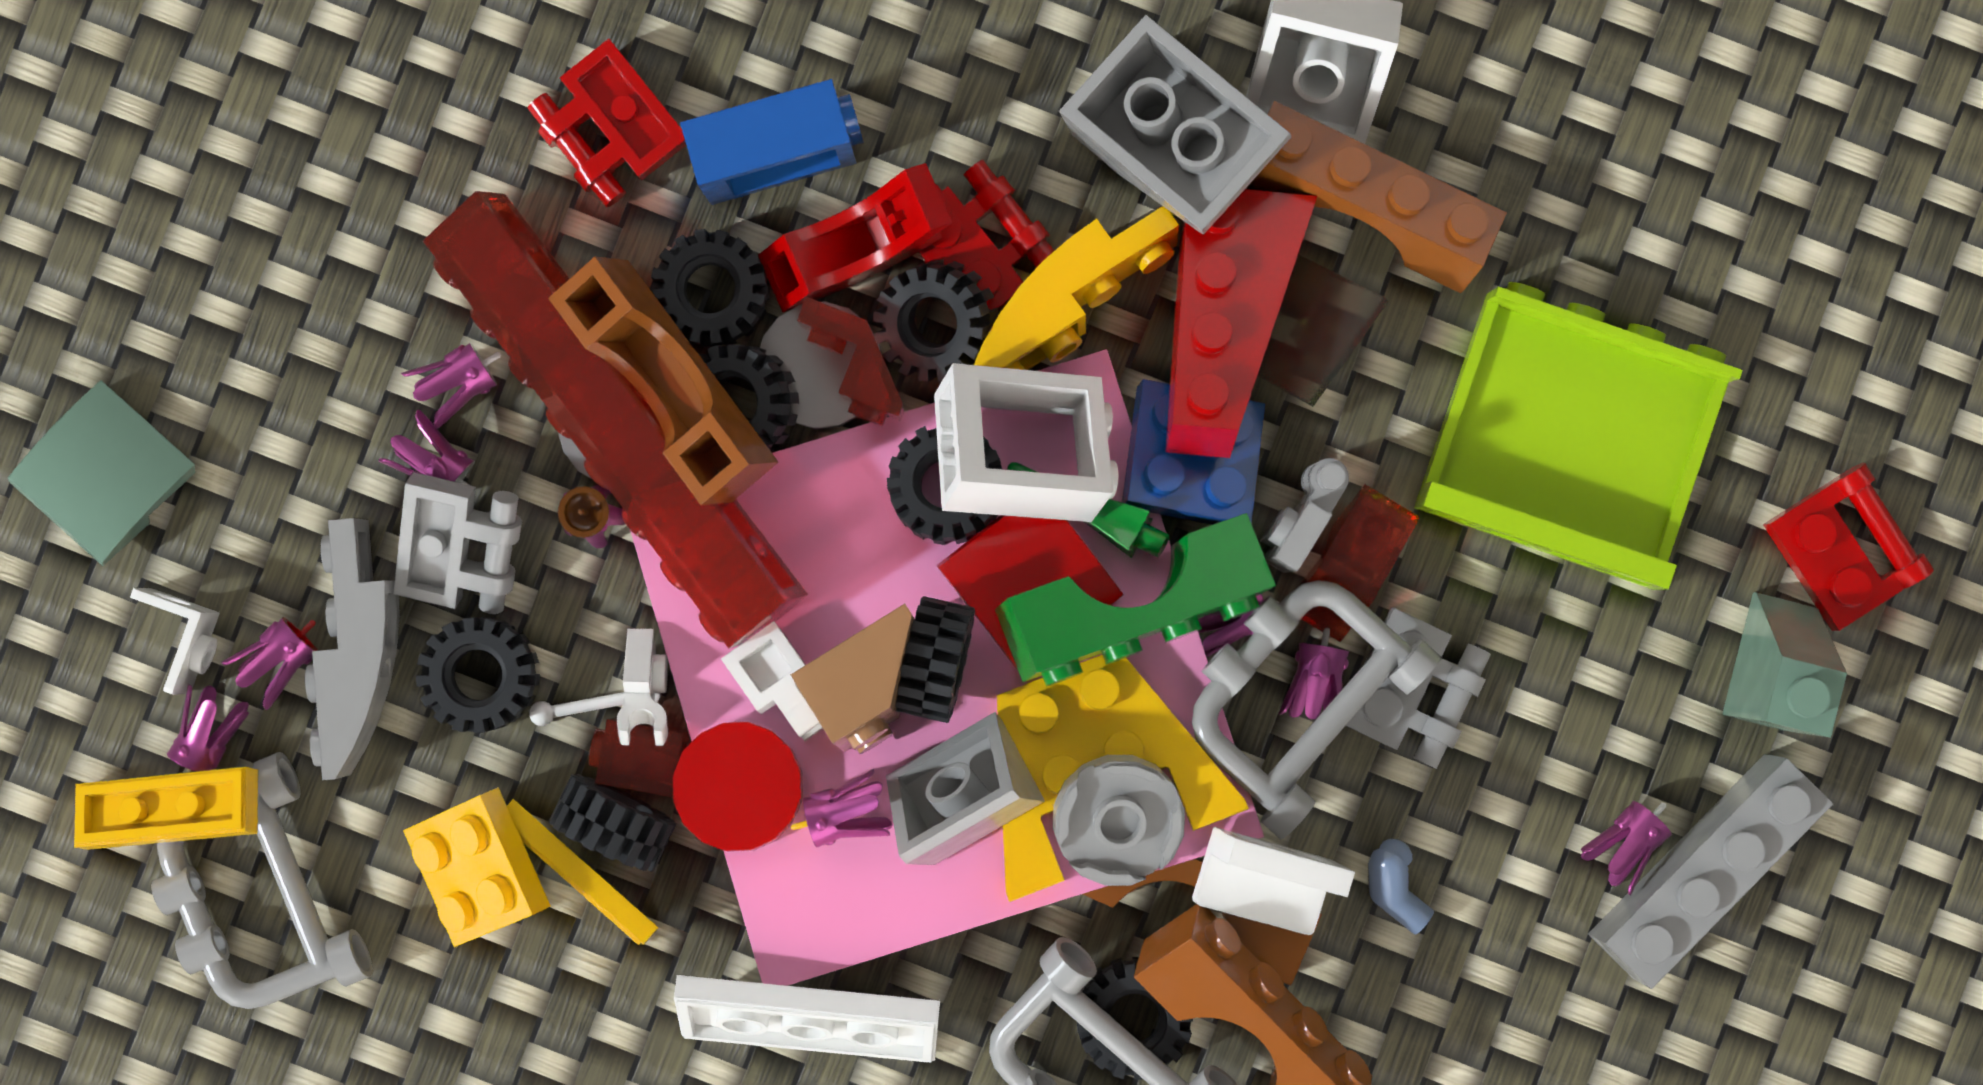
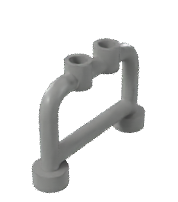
(1231, 669)
(206, 946)
(1065, 974)

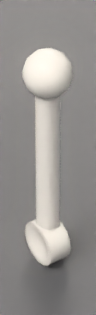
(542, 713)

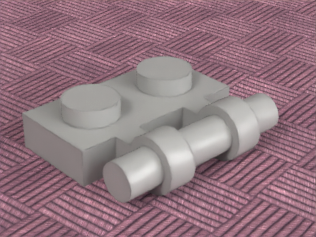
(1297, 529)
(435, 544)
(1392, 712)

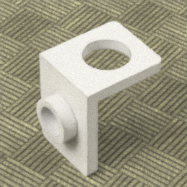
(196, 645)

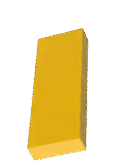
(166, 808)
(581, 876)

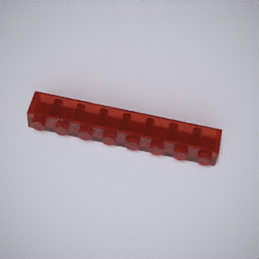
(703, 549)

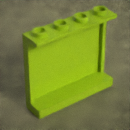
(1575, 435)

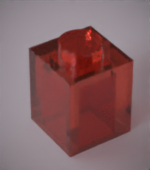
(641, 763)

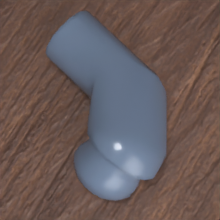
(1390, 882)

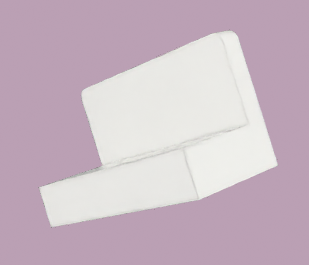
(1267, 881)

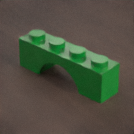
(1063, 625)

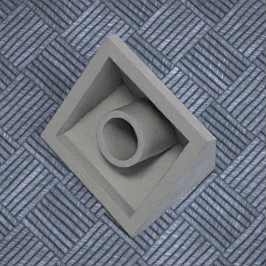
(959, 792)

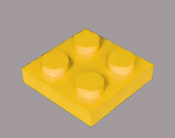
(476, 867)

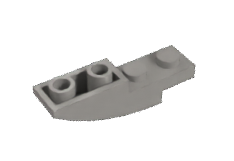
(356, 677)

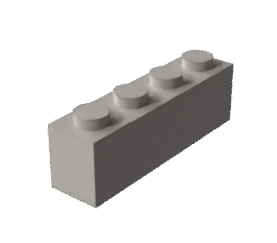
(1710, 869)

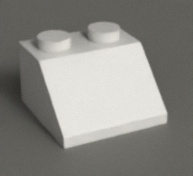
(1327, 60)

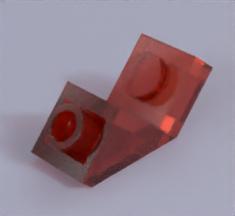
(867, 377)
(1360, 553)

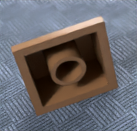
(858, 681)

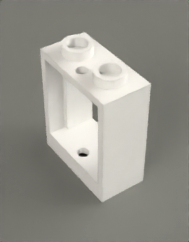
(976, 489)

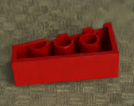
(1226, 314)

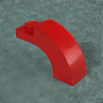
(857, 241)

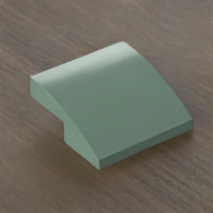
(101, 472)

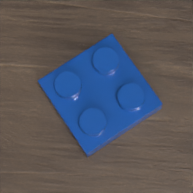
(1185, 484)

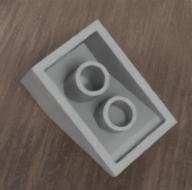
(1172, 126)

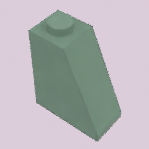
(1786, 669)

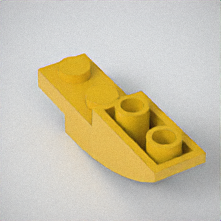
(1046, 310)

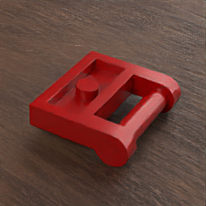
(1831, 560)

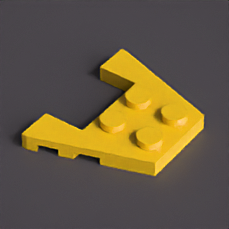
(1089, 717)

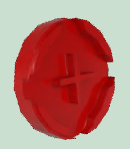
(737, 786)

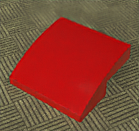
(1017, 557)

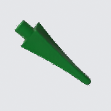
(1123, 525)

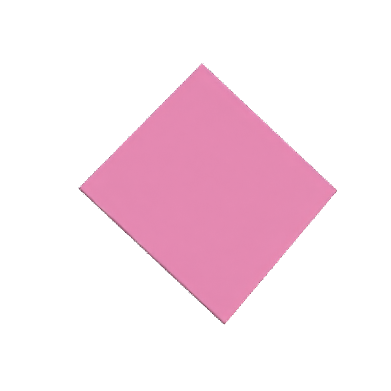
(857, 561)

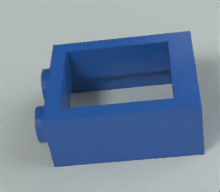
(772, 141)

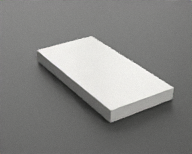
(807, 1018)

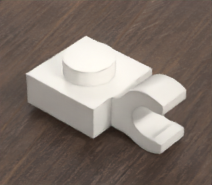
(763, 672)
(642, 678)

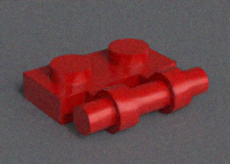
(624, 111)
(969, 245)

